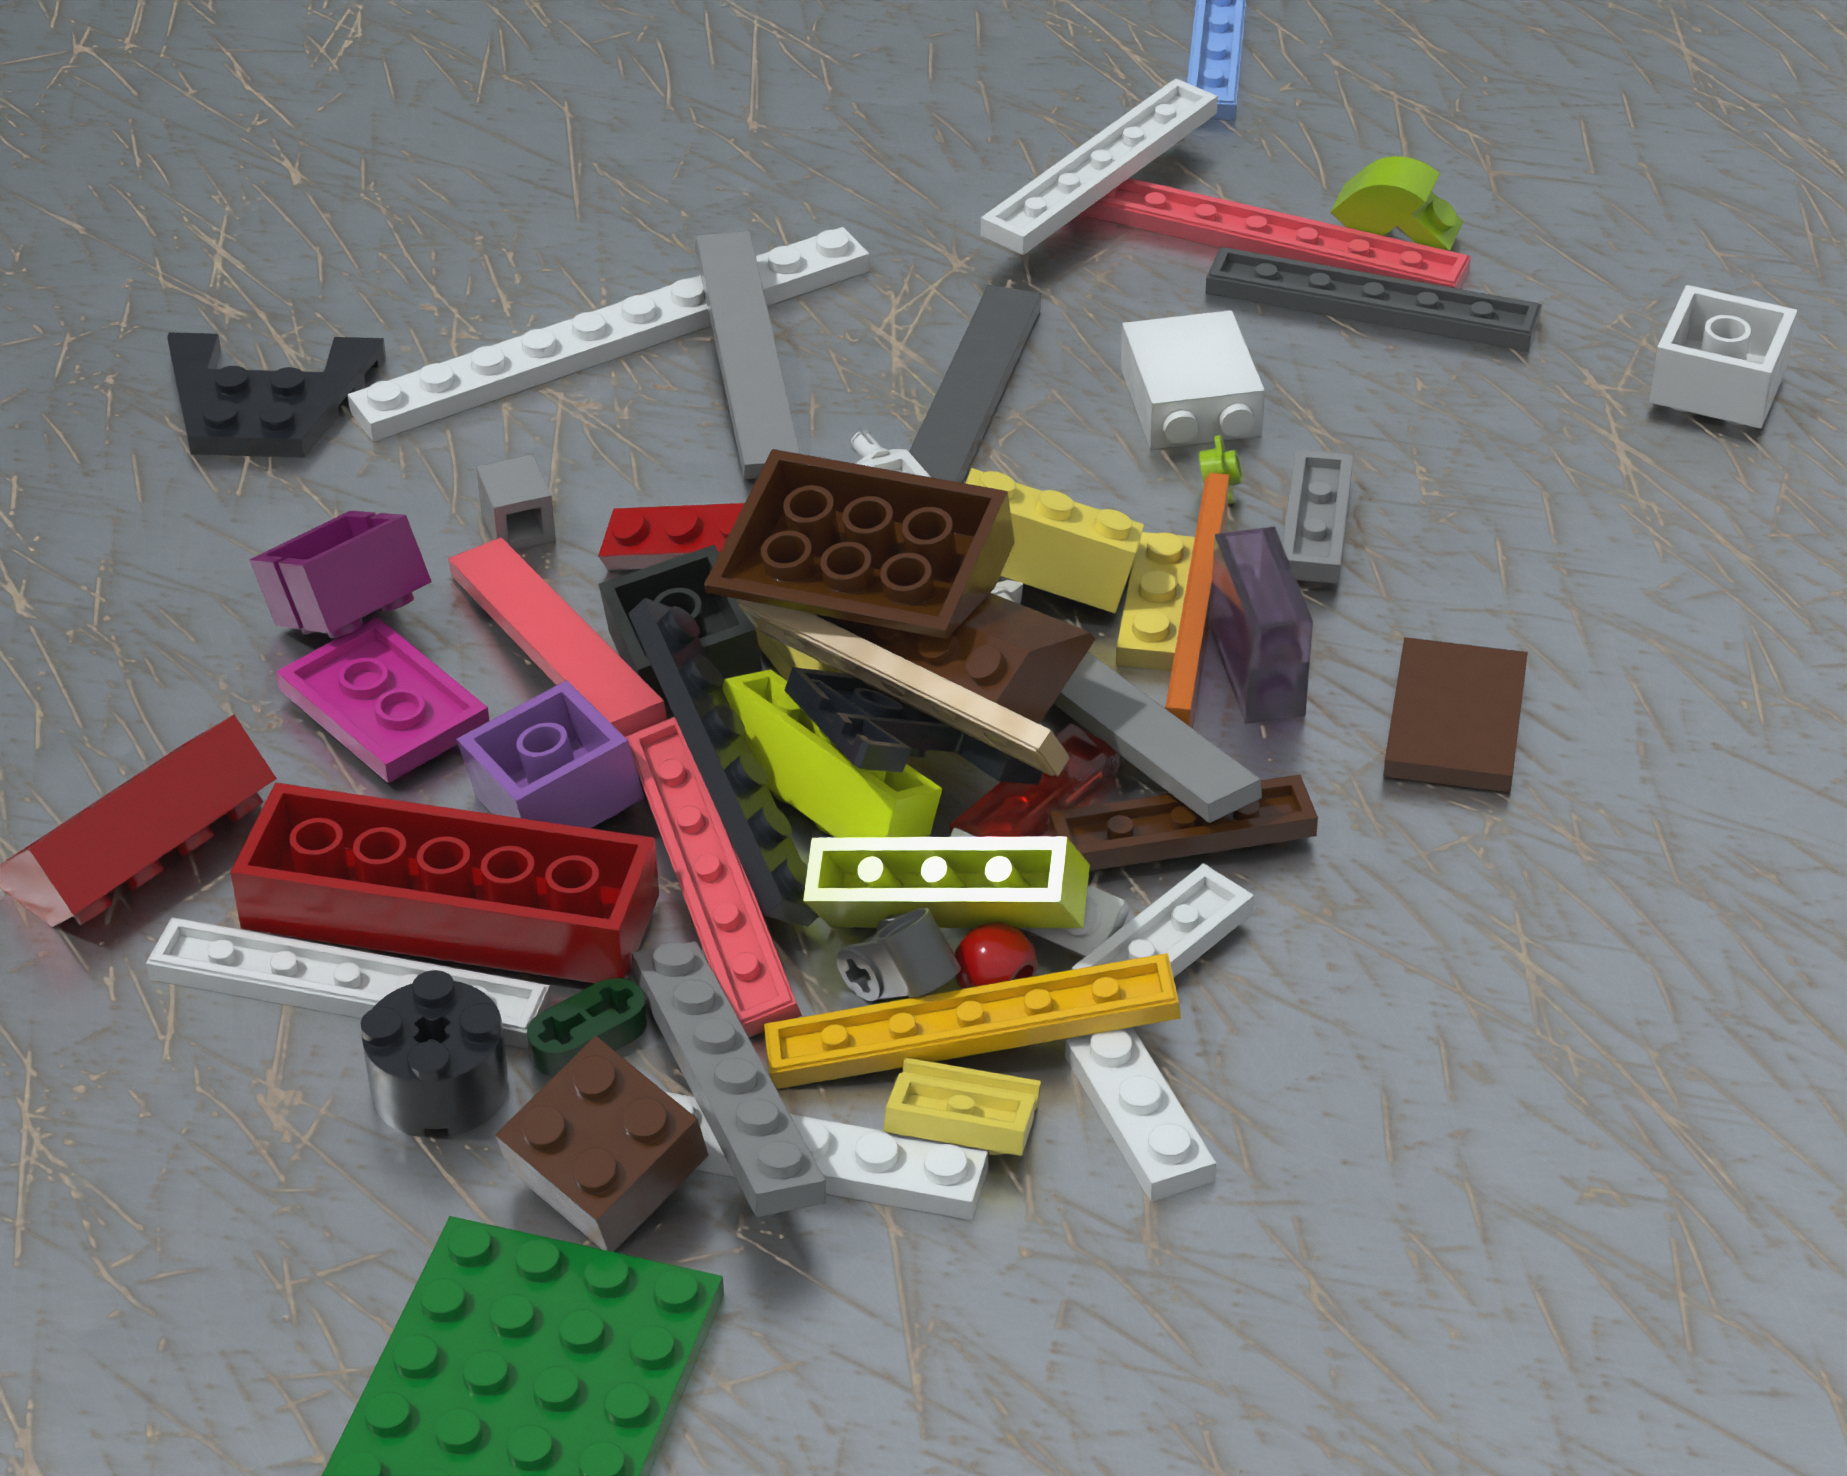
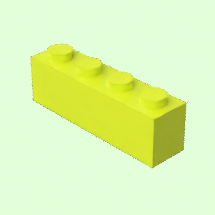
(817, 777)
(958, 878)

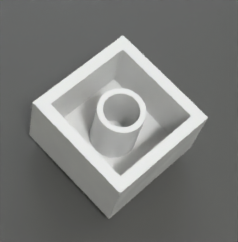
(1723, 356)

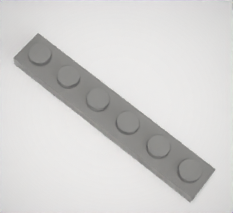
(728, 1080)

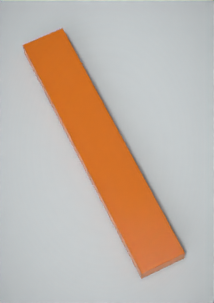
(1195, 614)

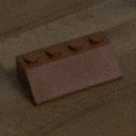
(995, 652)

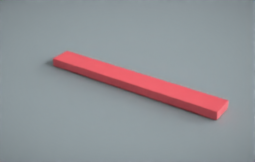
(1275, 233)

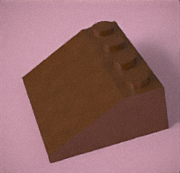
(865, 544)

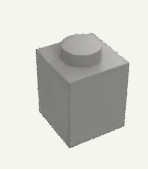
(516, 502)

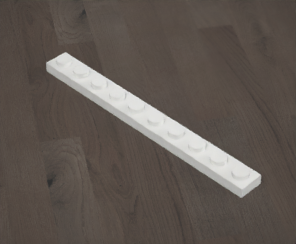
(591, 339)

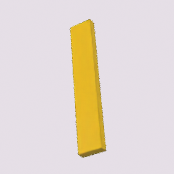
(971, 1021)

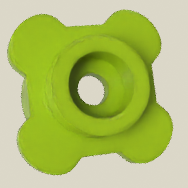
(1223, 462)

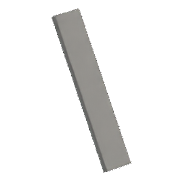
(745, 348)
(1157, 741)

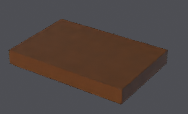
(1456, 715)

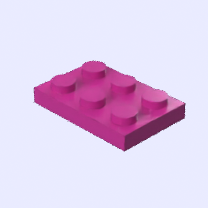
(382, 699)

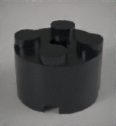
(435, 1056)

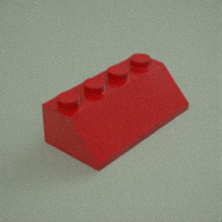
(137, 824)

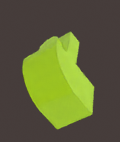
(1398, 194)

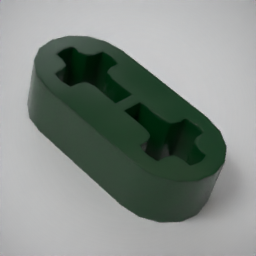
(608, 1009)

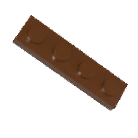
(1168, 829)

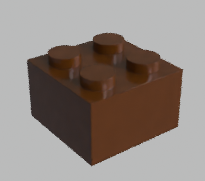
(602, 1144)

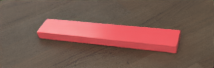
(555, 635)
(712, 880)

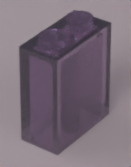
(1260, 625)

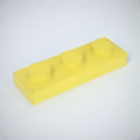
(1154, 601)

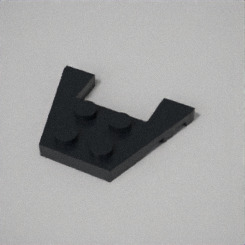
(264, 410)
(883, 731)

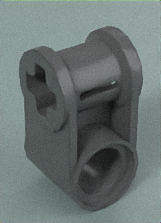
(900, 959)

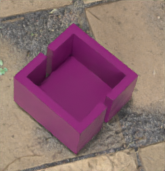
(341, 573)

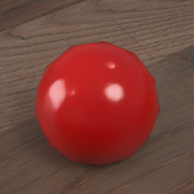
(994, 955)

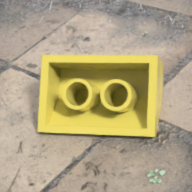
(1066, 543)

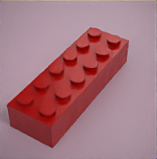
(446, 883)

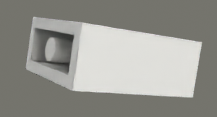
(1191, 379)

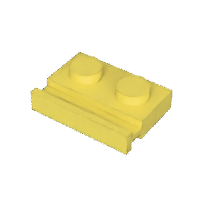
(962, 1106)

